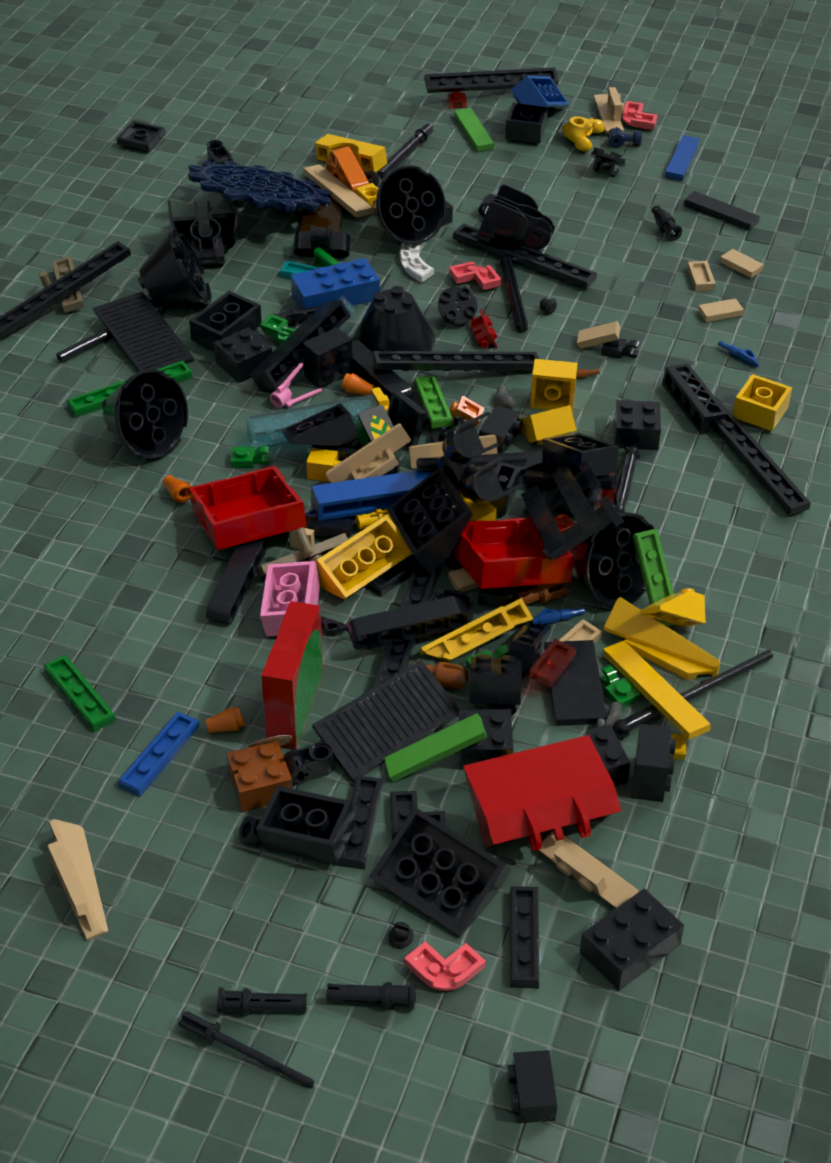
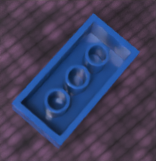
(351, 279)

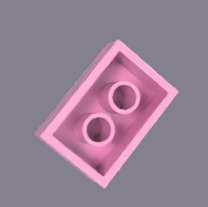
(284, 584)

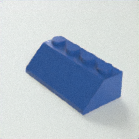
(539, 92)

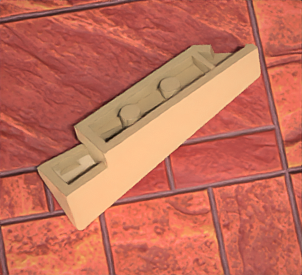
(75, 871)

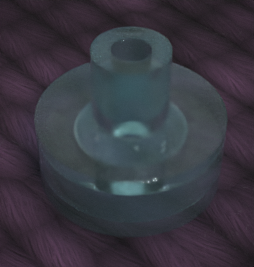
(350, 308)

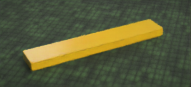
(657, 690)

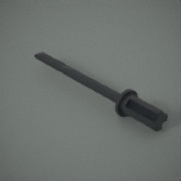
(210, 1033)

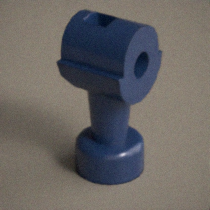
(617, 138)

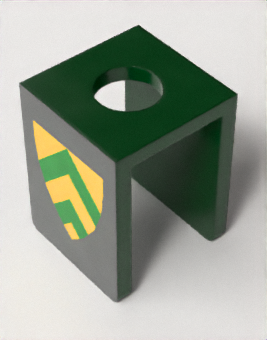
(372, 424)

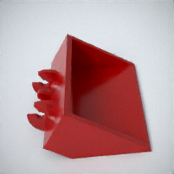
(541, 792)

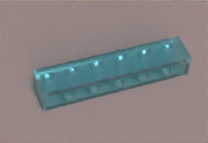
(266, 428)

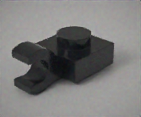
(620, 347)

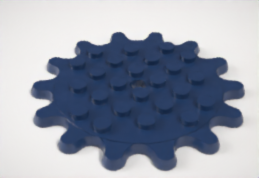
(258, 186)

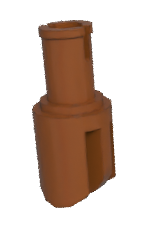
(543, 593)
(449, 675)

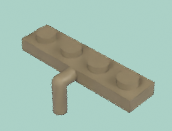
(62, 267)
(308, 552)

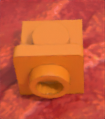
(466, 409)

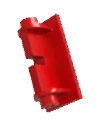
(482, 330)

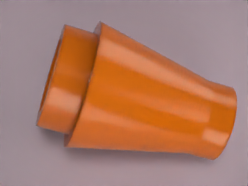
(355, 385)
(177, 488)
(225, 721)

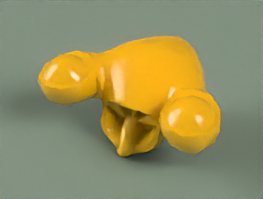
(579, 129)

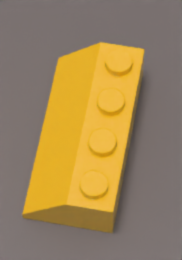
(362, 558)

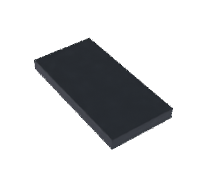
(578, 690)

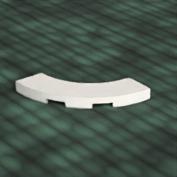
(413, 263)

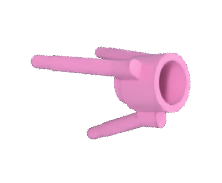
(283, 395)

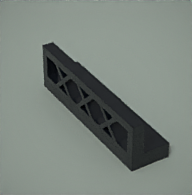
(687, 396)

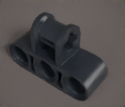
(334, 243)

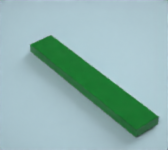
(93, 400)

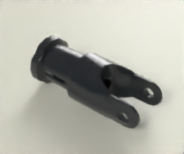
(666, 223)

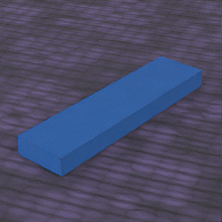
(682, 157)
(158, 754)

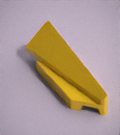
(478, 632)
(659, 643)

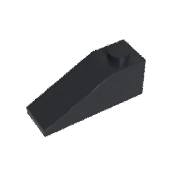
(529, 644)

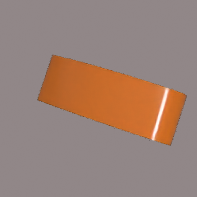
(346, 168)

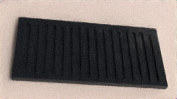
(142, 332)
(386, 719)

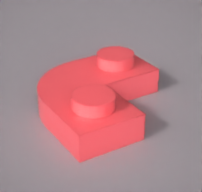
(635, 117)
(485, 277)
(444, 973)

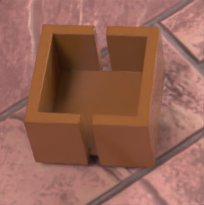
(256, 774)

